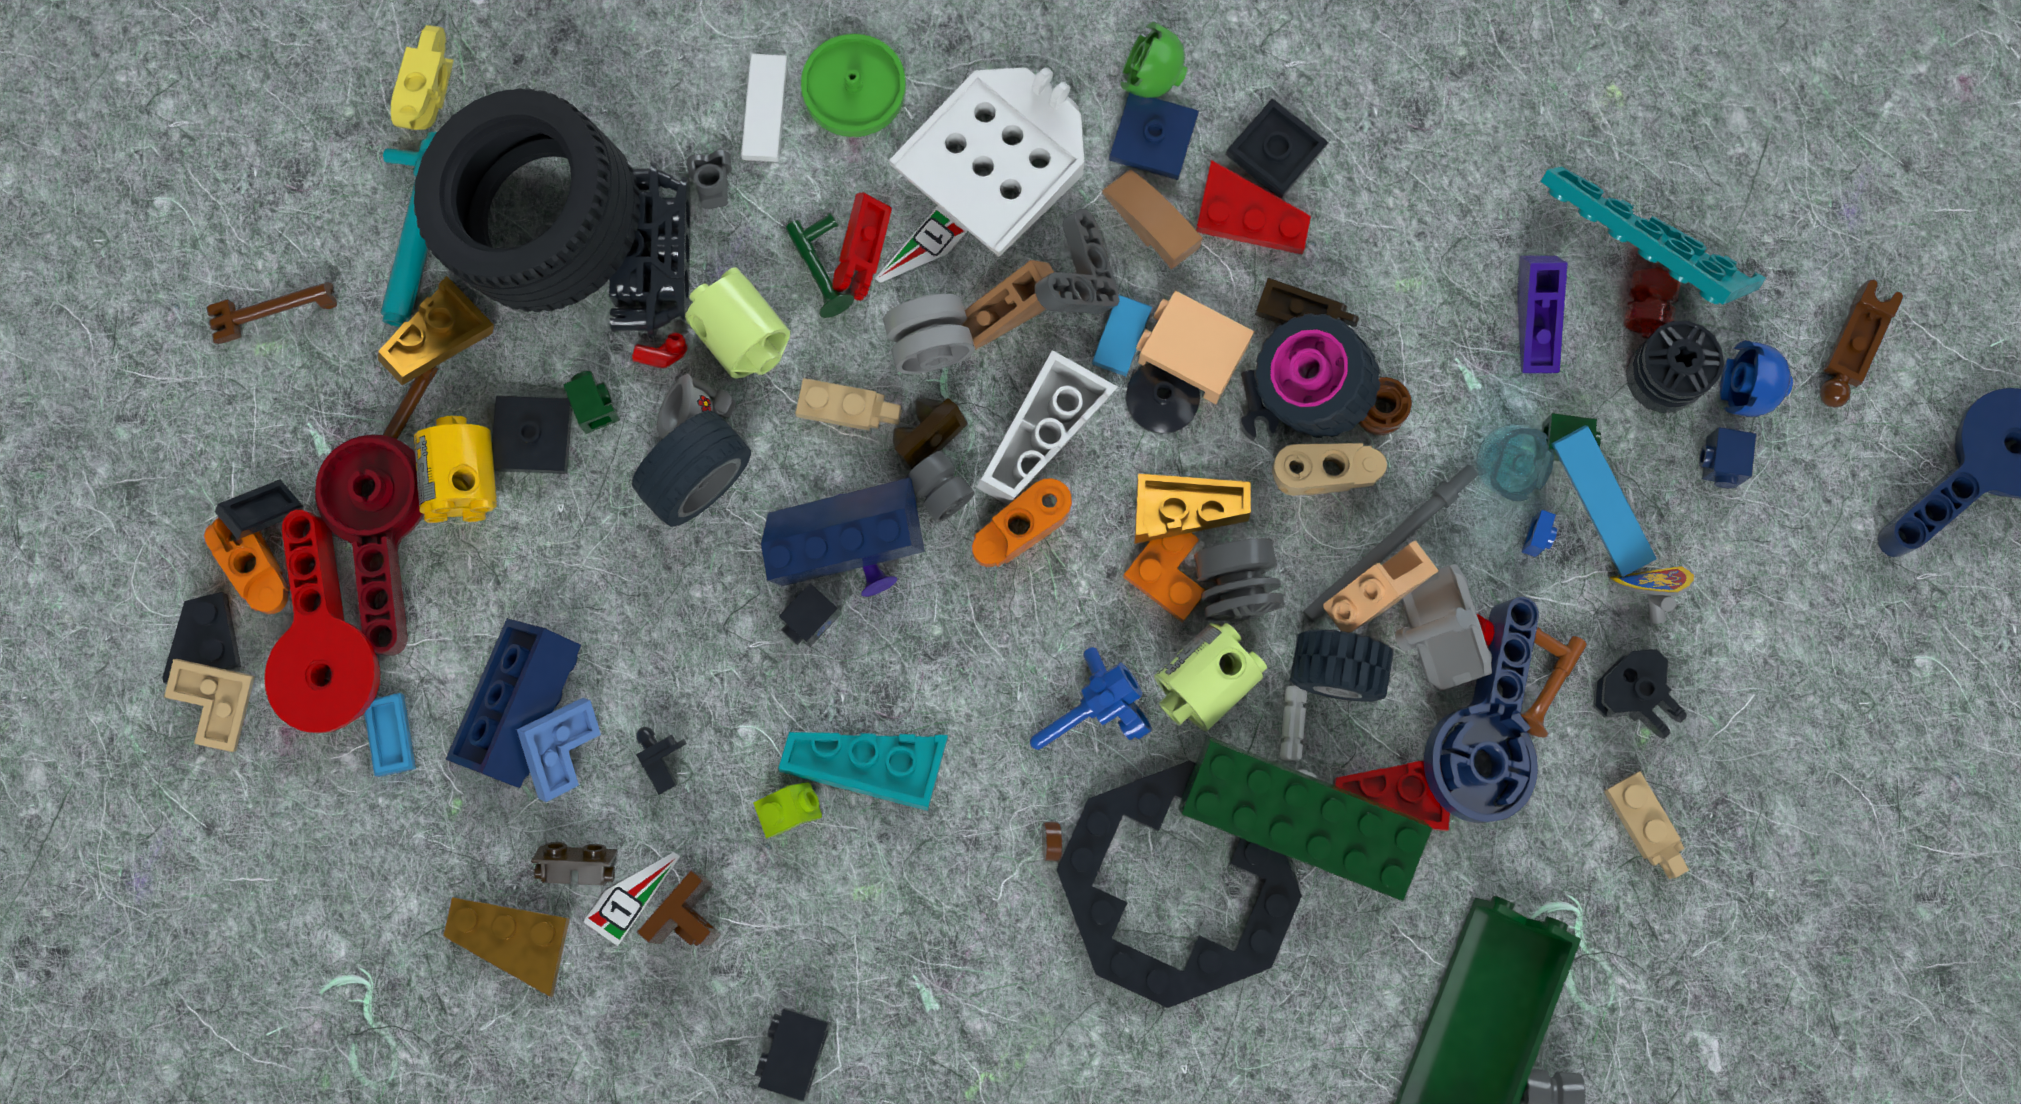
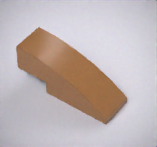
(1153, 218)

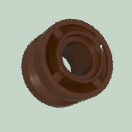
(1400, 402)

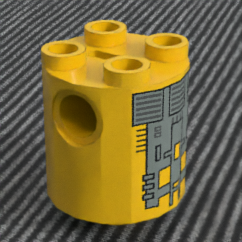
(455, 470)

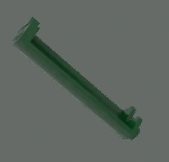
(1490, 1008)

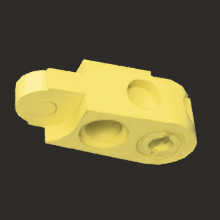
(421, 81)

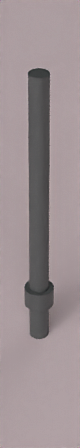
(1443, 495)

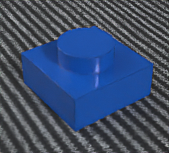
(1540, 534)

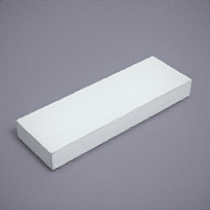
(764, 107)

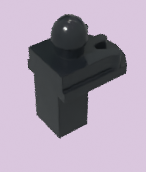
(652, 758)

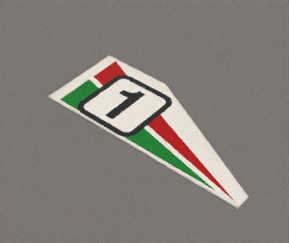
(930, 241)
(625, 901)

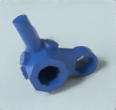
(1105, 697)

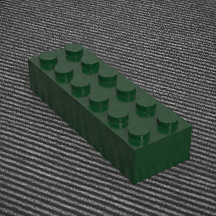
(1305, 818)

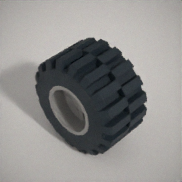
(1341, 665)

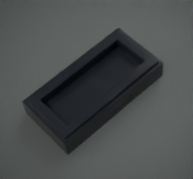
(257, 509)

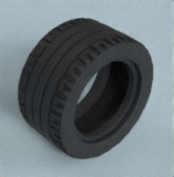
(474, 158)

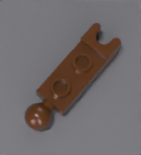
(1857, 343)

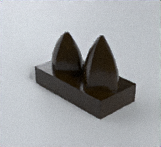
(938, 426)

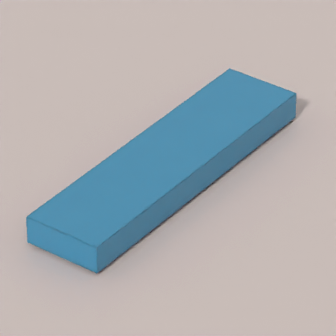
(1604, 501)

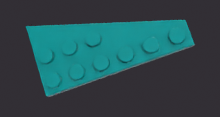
(1656, 240)

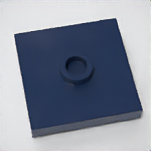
(1154, 136)

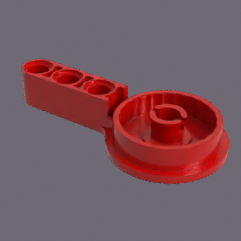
(318, 640)

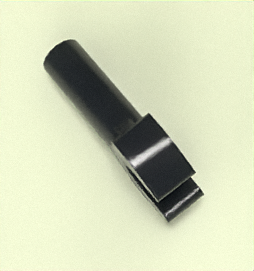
(1256, 409)

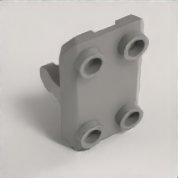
(1445, 630)

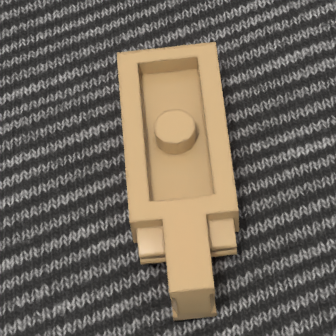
(845, 405)
(1647, 824)

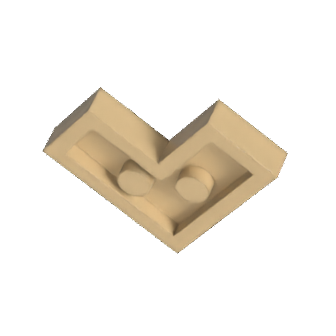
(223, 699)

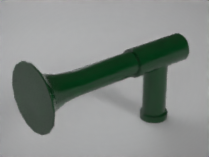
(834, 301)

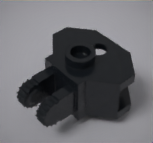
(1640, 692)

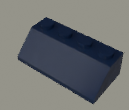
(841, 533)
(515, 689)

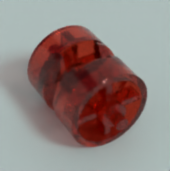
(1652, 302)

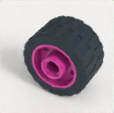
(1317, 375)

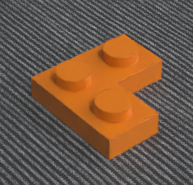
(1158, 576)

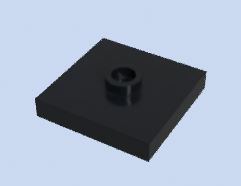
(1276, 148)
(531, 434)

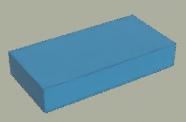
(1122, 336)
(389, 735)

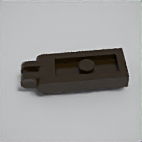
(1282, 302)

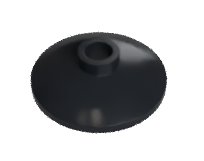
(1159, 414)

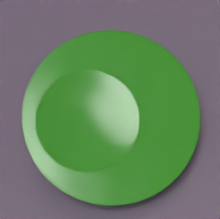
(853, 85)

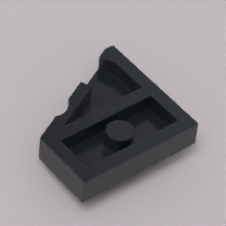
(205, 634)

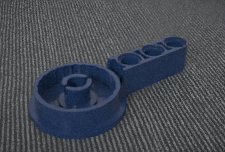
(1982, 469)

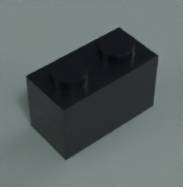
(793, 1054)

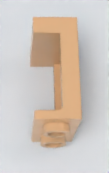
(1195, 344)
(1380, 588)

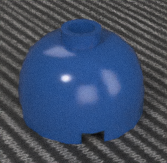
(1755, 380)

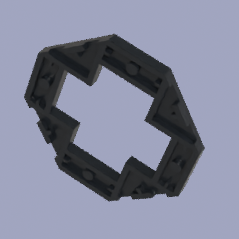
(1098, 913)

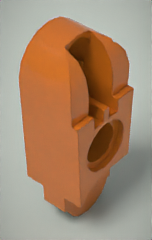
(999, 545)
(261, 587)

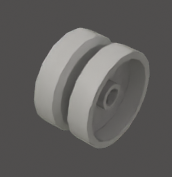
(928, 333)

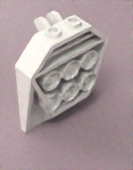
(1021, 108)

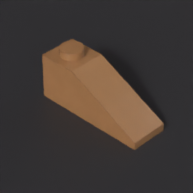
(1007, 304)

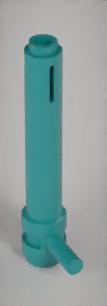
(411, 249)

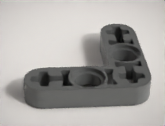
(1091, 279)

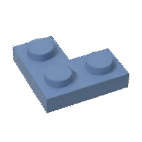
(548, 744)

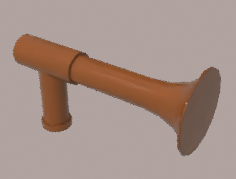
(1567, 660)

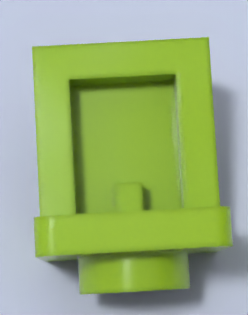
(787, 809)

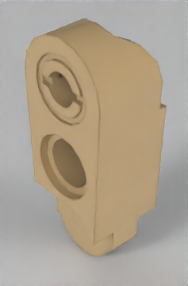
(1357, 463)

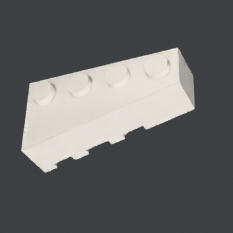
(1049, 417)

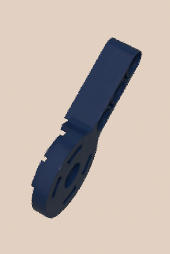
(1486, 726)

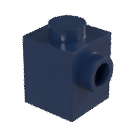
(1728, 457)

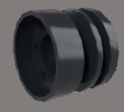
(1673, 386)

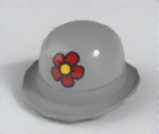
(681, 404)

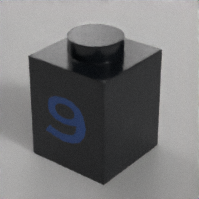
(808, 616)

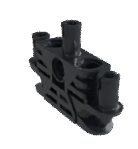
(668, 260)

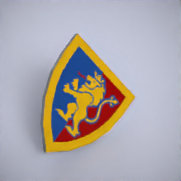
(1659, 586)

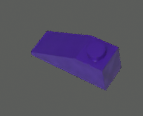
(1541, 312)

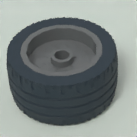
(691, 468)

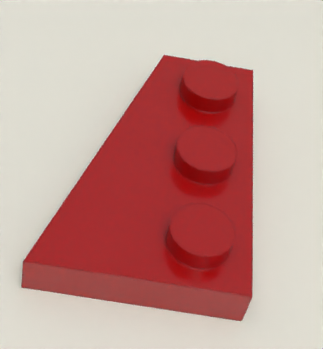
(1250, 214)
(1400, 788)

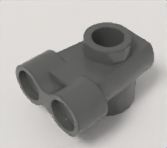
(710, 177)

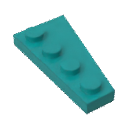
(882, 767)

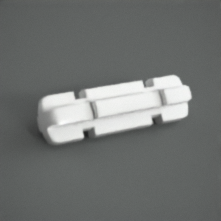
(1293, 723)

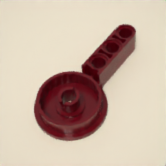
(373, 523)

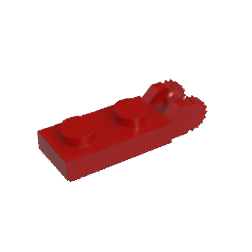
(862, 245)

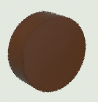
(1051, 841)

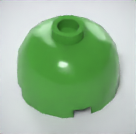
(1155, 63)

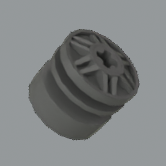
(1240, 586)

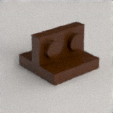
(678, 910)

